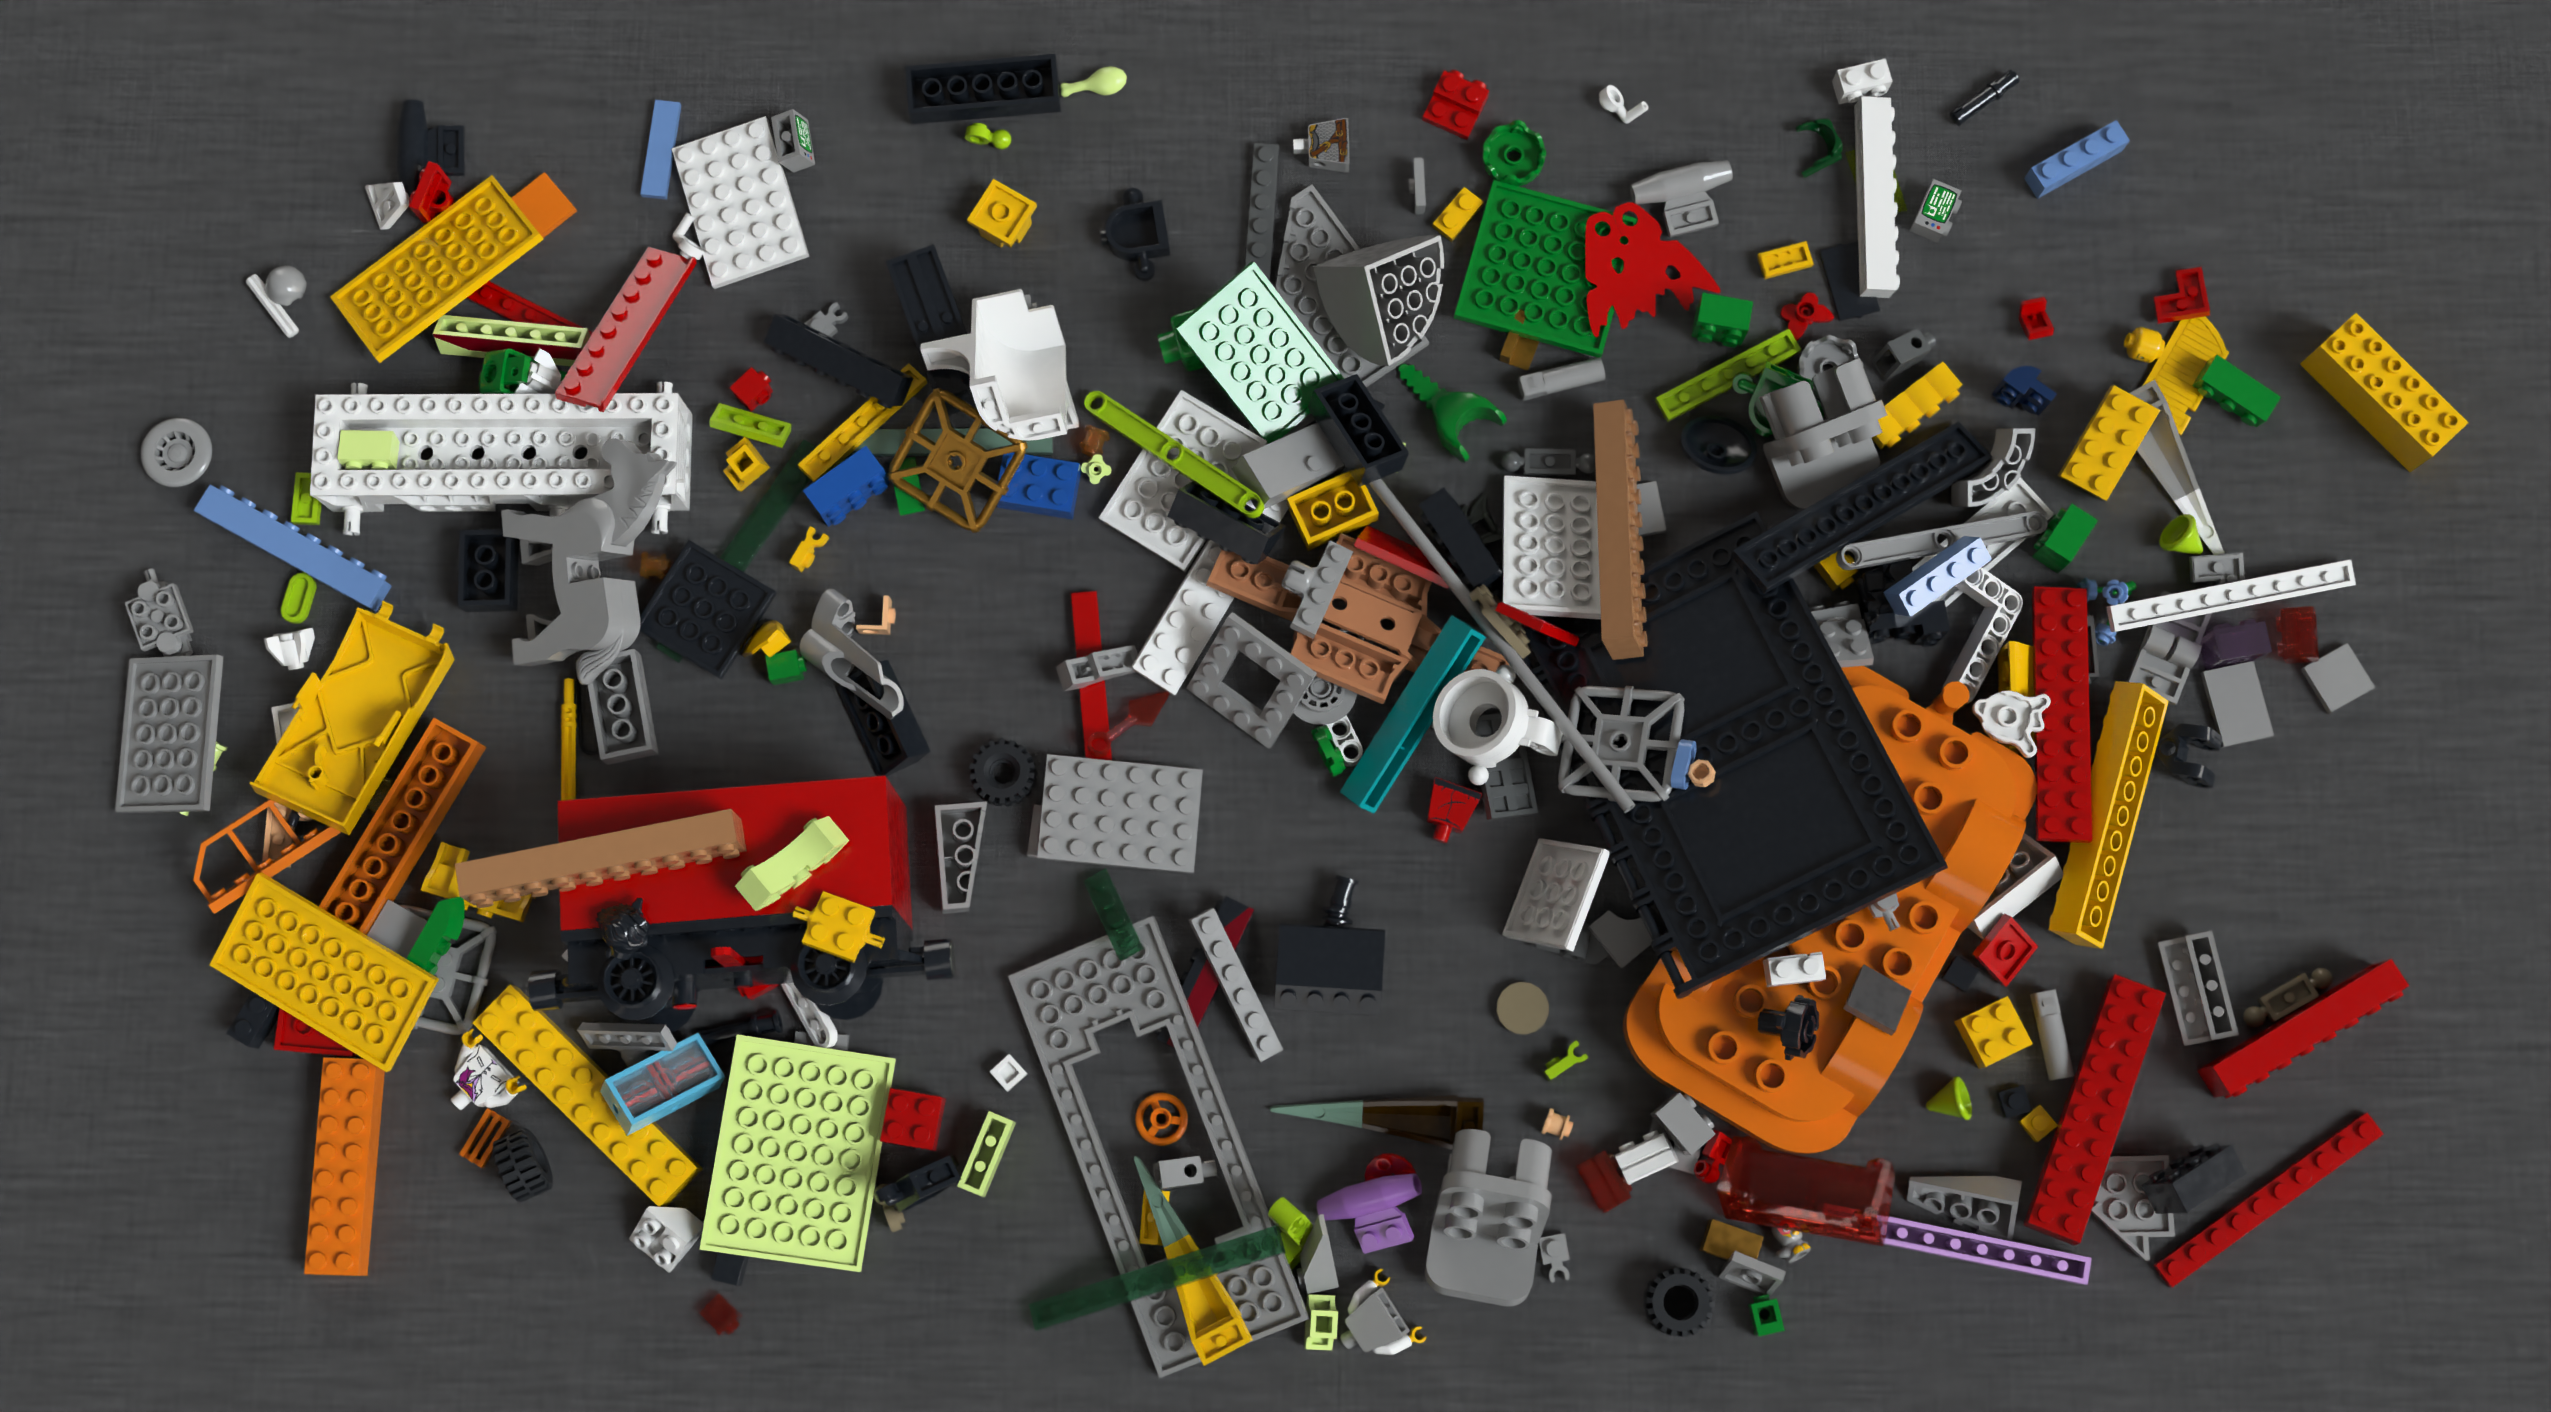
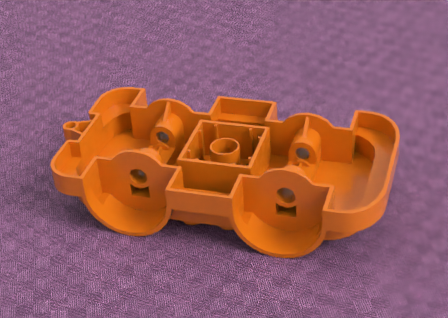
(1710, 1042)

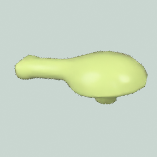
(1103, 82)

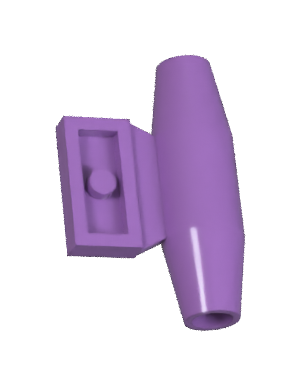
(1374, 1207)

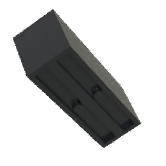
(930, 313)

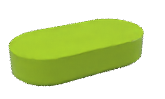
(298, 598)

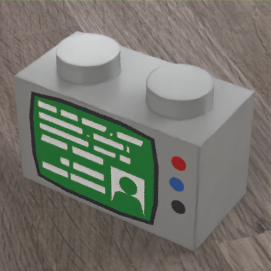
(793, 140)
(1935, 211)

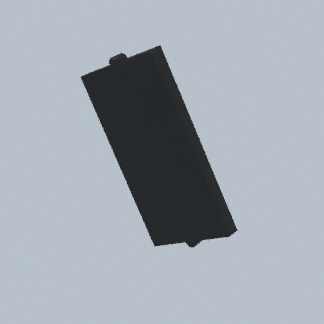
(1842, 274)

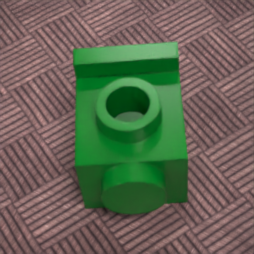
(1772, 1323)

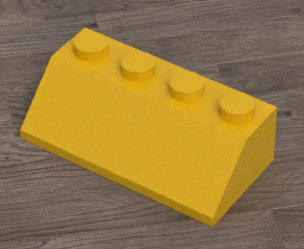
(2016, 673)

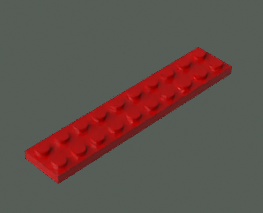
(2064, 743)

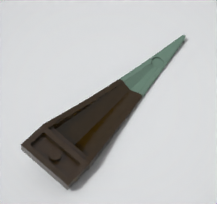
(1422, 1119)

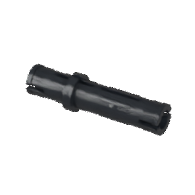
(1993, 91)

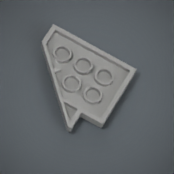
(2125, 1206)

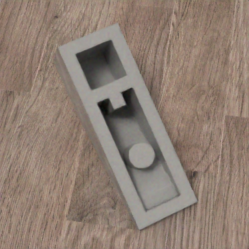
(1317, 1260)

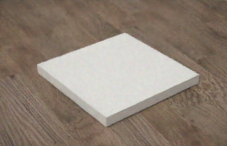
(1556, 894)

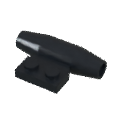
(419, 145)

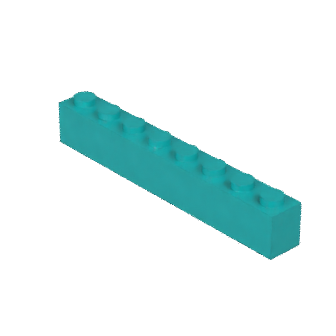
(1411, 715)

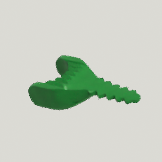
(1450, 409)

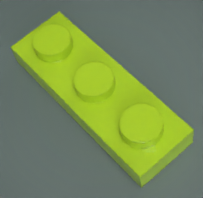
(750, 425)

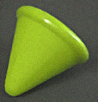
(2181, 536)
(1952, 1100)

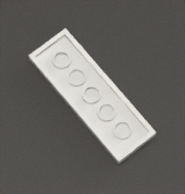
(2016, 500)

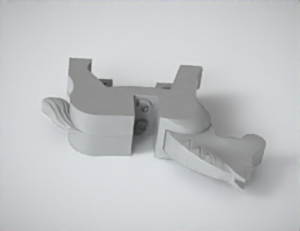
(594, 610)

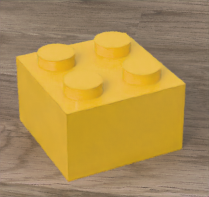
(1993, 1032)

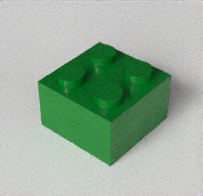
(1722, 319)
(2063, 537)

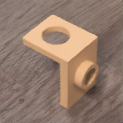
(888, 617)

